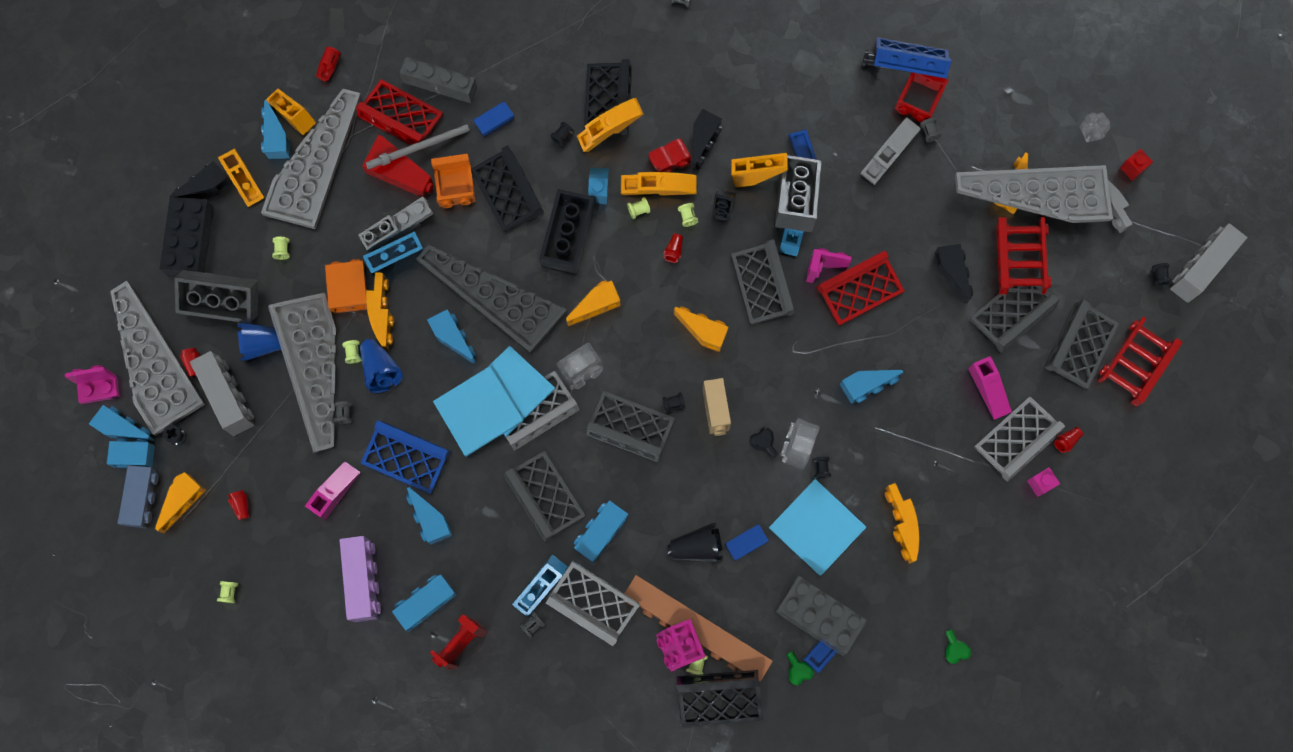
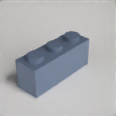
(138, 497)

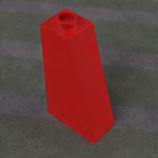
(400, 172)

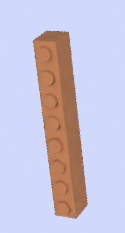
(711, 637)

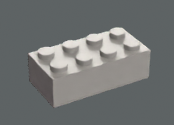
(1207, 262)
(222, 393)

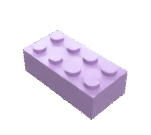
(359, 579)

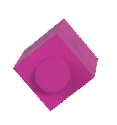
(1043, 482)

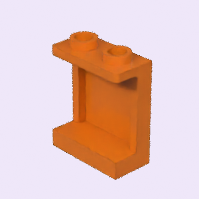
(453, 180)
(346, 286)

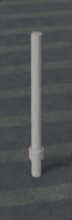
(385, 158)

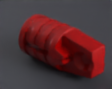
(328, 63)

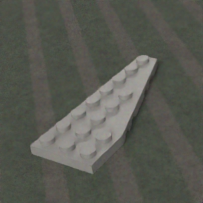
(305, 181)
(1059, 193)
(309, 349)
(156, 377)

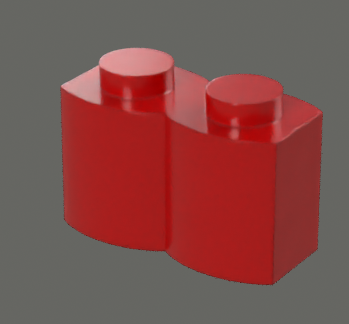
(670, 157)

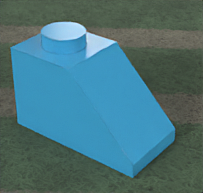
(599, 184)

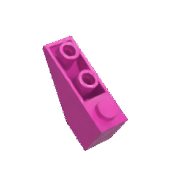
(990, 387)
(332, 490)

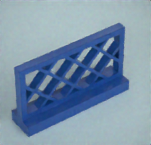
(912, 58)
(410, 440)

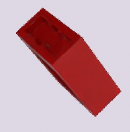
(932, 82)

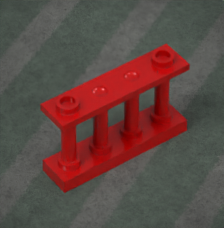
(1005, 264)
(1149, 378)
(457, 644)

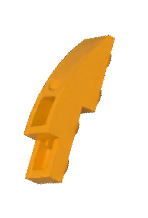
(608, 123)
(659, 183)
(380, 318)
(907, 531)

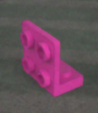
(824, 258)
(94, 384)
(680, 645)

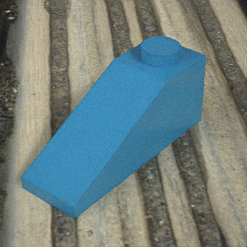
(540, 585)

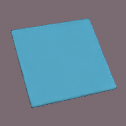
(521, 382)
(478, 411)
(817, 527)

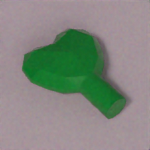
(956, 649)
(799, 670)

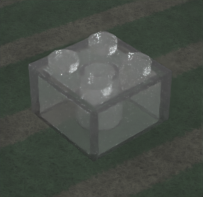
(580, 366)
(800, 443)

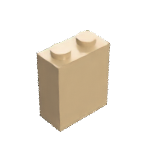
(716, 406)

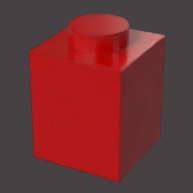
(1136, 164)

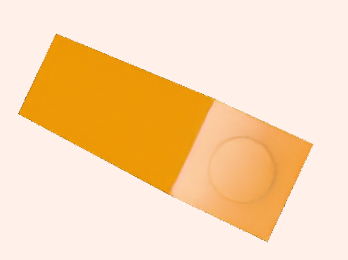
(291, 111)
(757, 169)
(241, 177)
(599, 300)
(179, 499)

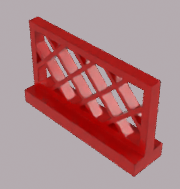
(389, 123)
(849, 276)

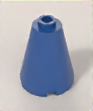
(257, 340)
(378, 367)

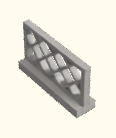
(547, 420)
(1032, 450)
(585, 618)

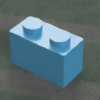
(125, 453)

